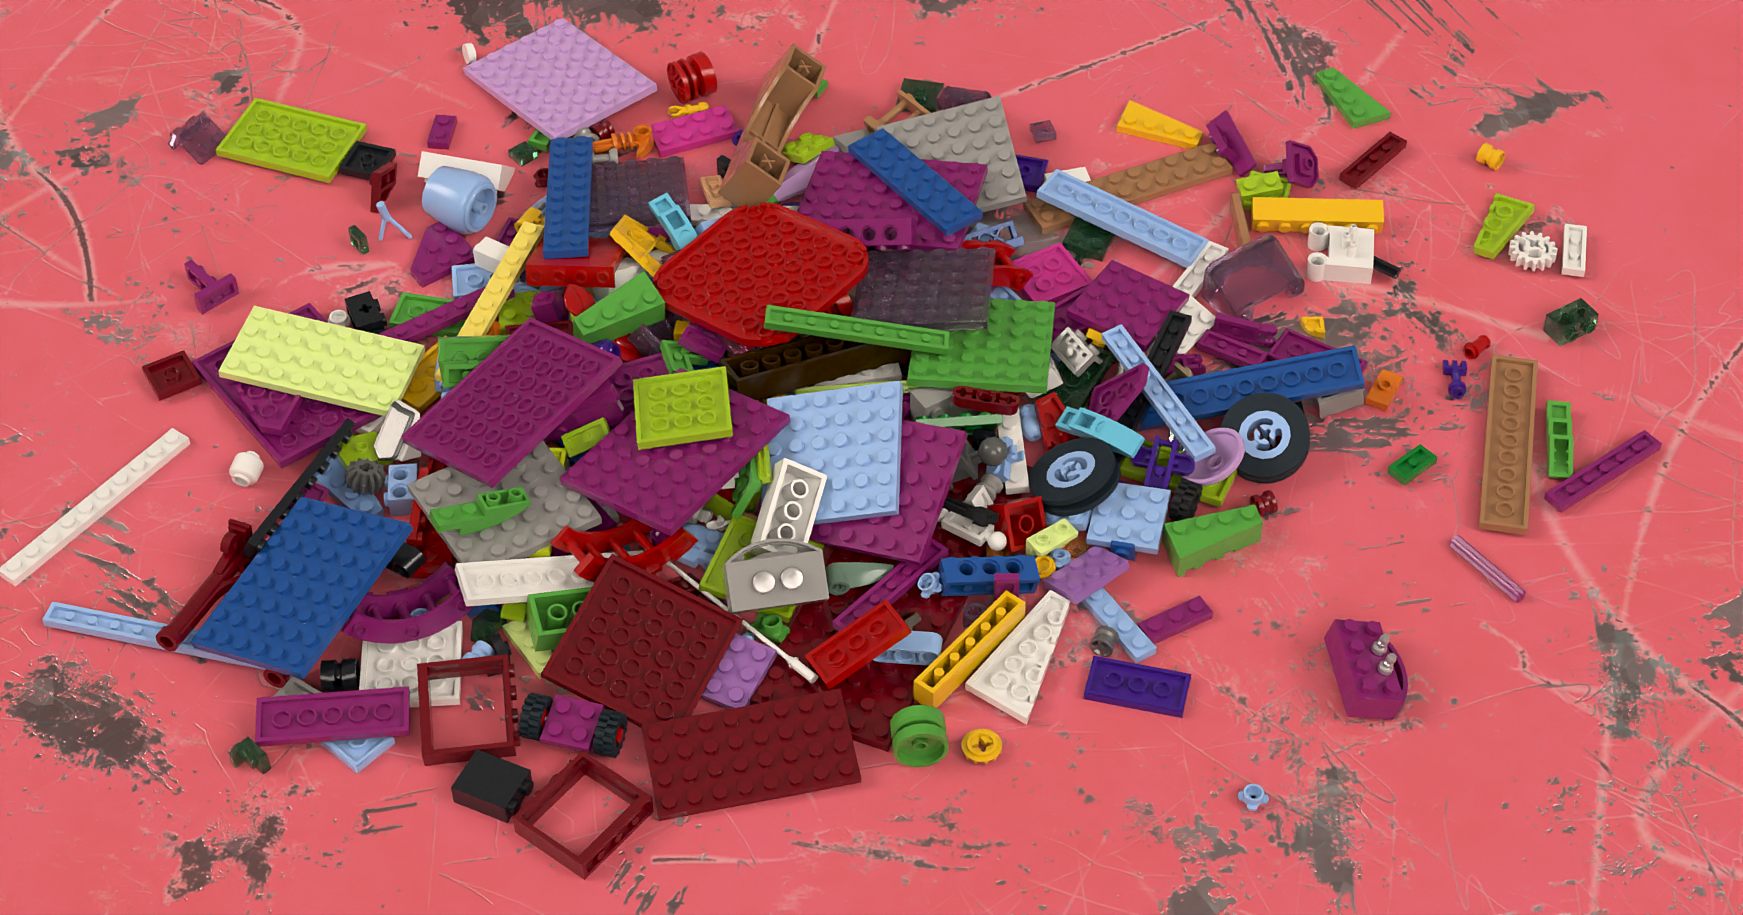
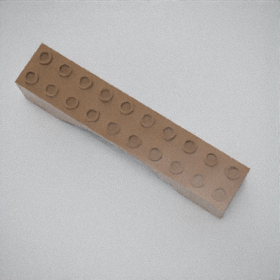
(757, 162)

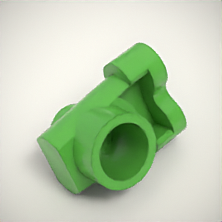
(770, 627)

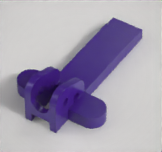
(1157, 475)

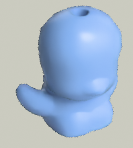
(1029, 423)

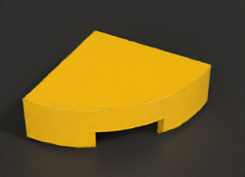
(1313, 326)

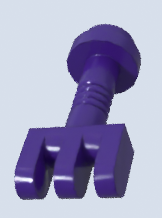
(1456, 388)

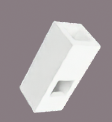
(489, 254)

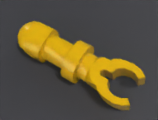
(688, 109)

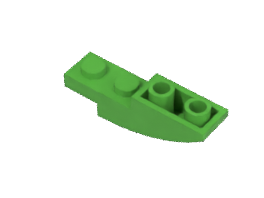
(485, 512)

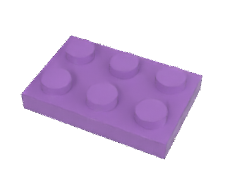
(1086, 574)
(739, 673)

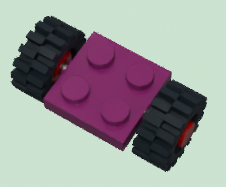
(572, 724)

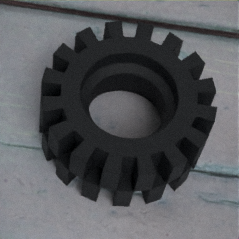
(1185, 500)

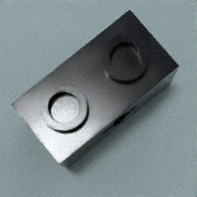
(365, 312)

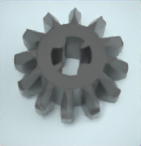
(365, 476)

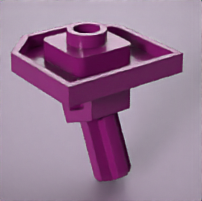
(1298, 166)

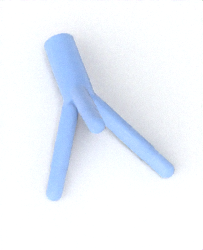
(387, 218)

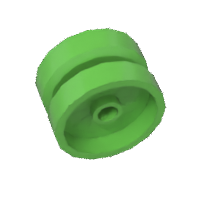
(919, 736)

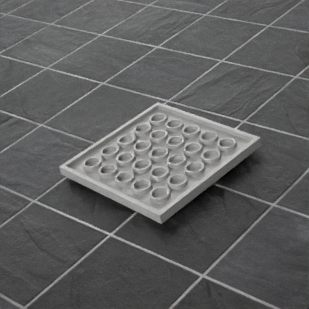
(968, 135)
(523, 534)

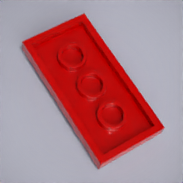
(858, 644)

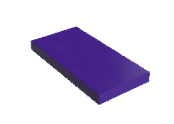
(1137, 686)

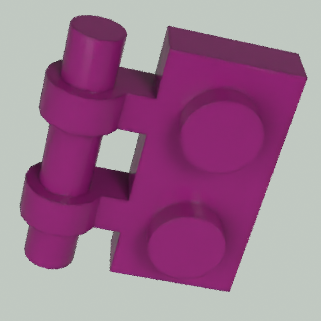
(703, 342)

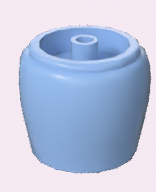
(459, 199)

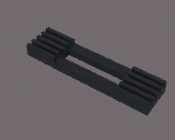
(980, 515)

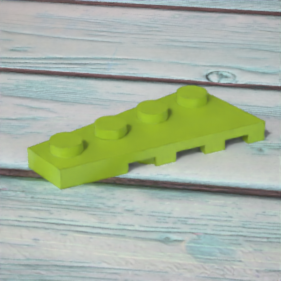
(1501, 224)

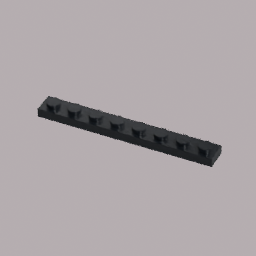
(305, 481)

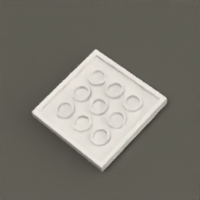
(396, 665)

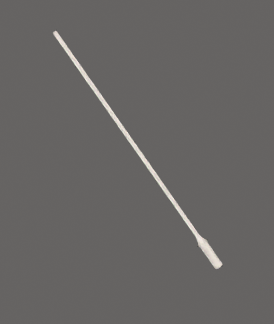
(792, 661)

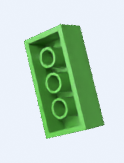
(551, 615)

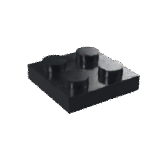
(365, 159)

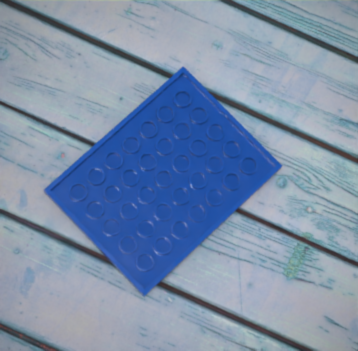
(302, 587)

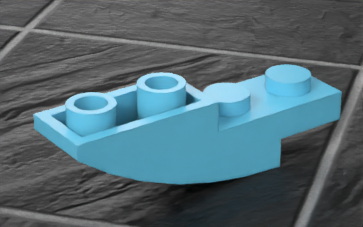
(673, 221)
(1093, 425)

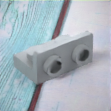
(1074, 351)

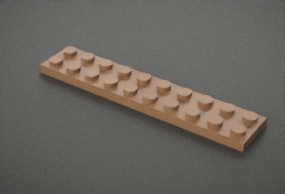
(1142, 183)
(1508, 445)

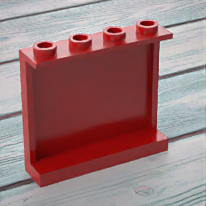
(589, 271)

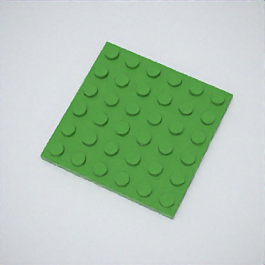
(1004, 357)

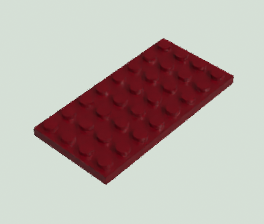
(750, 754)

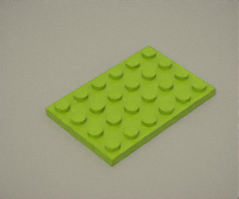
(291, 140)

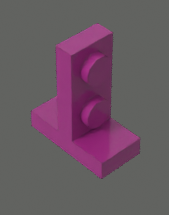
(211, 291)

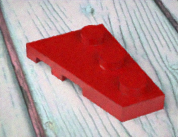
(1048, 412)

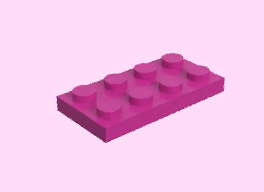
(693, 131)

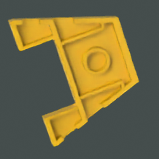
(639, 243)

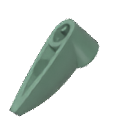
(847, 575)

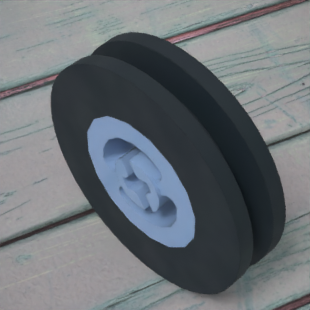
(1275, 417)
(1075, 476)

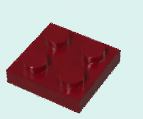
(171, 375)

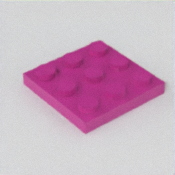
(1054, 274)

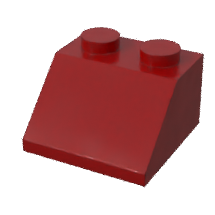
(1019, 520)

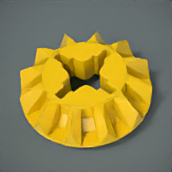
(988, 739)

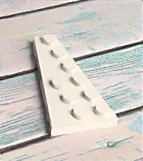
(1018, 666)

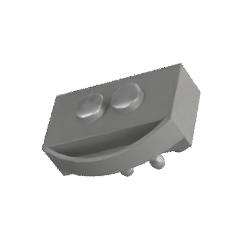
(775, 577)

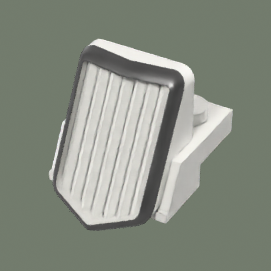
(388, 442)

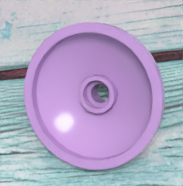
(1220, 465)

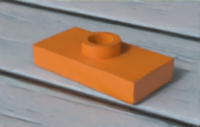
(1384, 389)

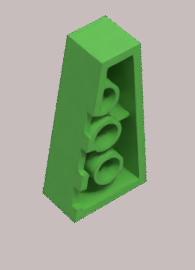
(621, 311)
(1210, 536)

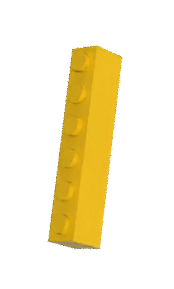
(1300, 213)
(969, 651)

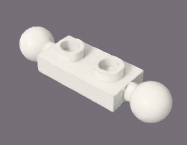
(967, 530)

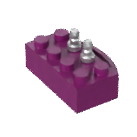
(1366, 669)

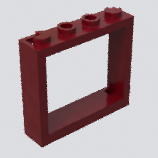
(463, 668)
(609, 840)

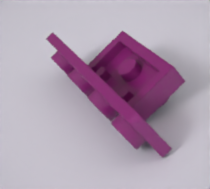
(1231, 143)

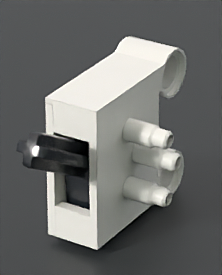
(1348, 257)

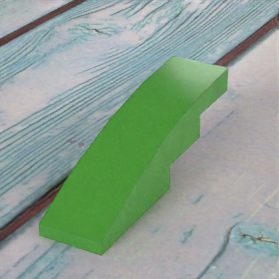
(1559, 439)

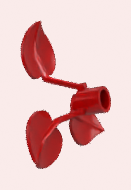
(579, 300)

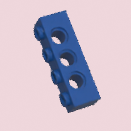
(976, 574)

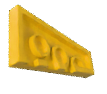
(1154, 126)

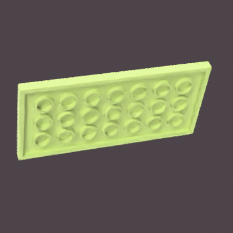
(321, 361)

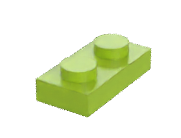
(1259, 185)
(585, 437)

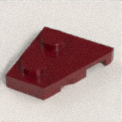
(382, 183)

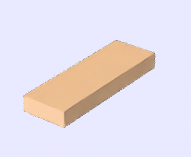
(710, 187)

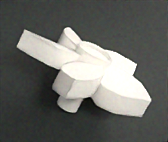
(718, 525)

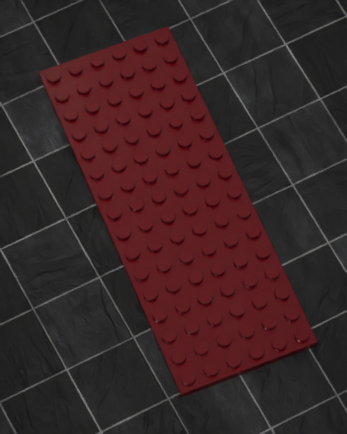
(877, 688)

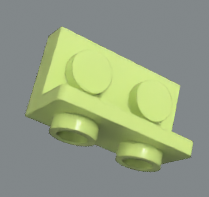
(1050, 538)

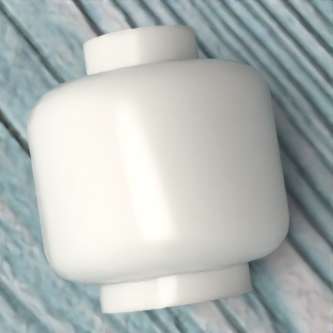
(246, 468)

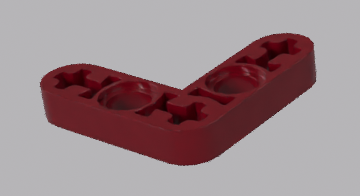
(1000, 402)

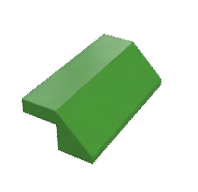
(462, 354)

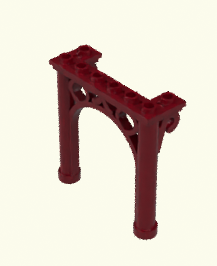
(215, 586)

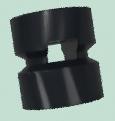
(340, 675)

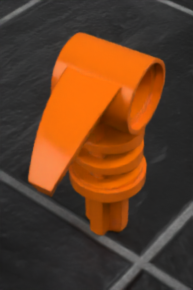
(641, 139)

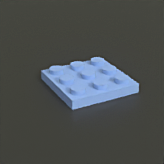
(1130, 516)

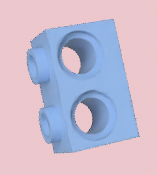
(396, 482)

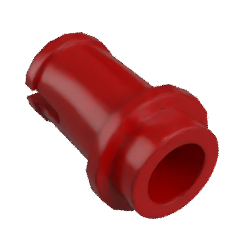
(1473, 349)

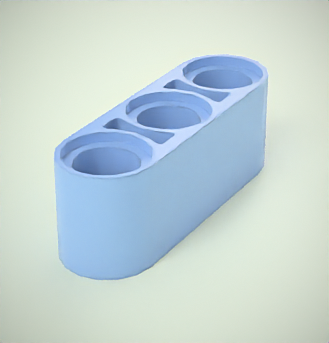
(915, 649)

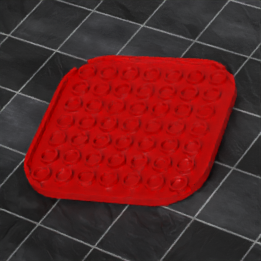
(758, 261)

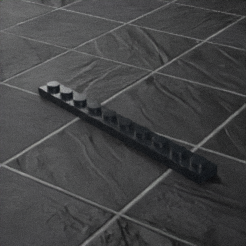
(1161, 357)

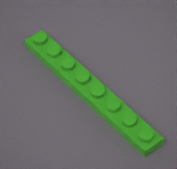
(856, 329)

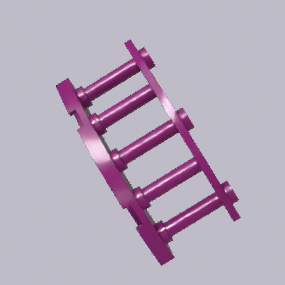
(368, 622)

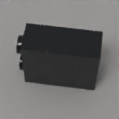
(492, 786)

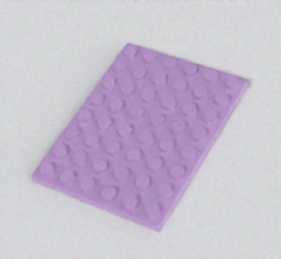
(559, 79)

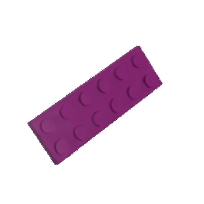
(332, 716)

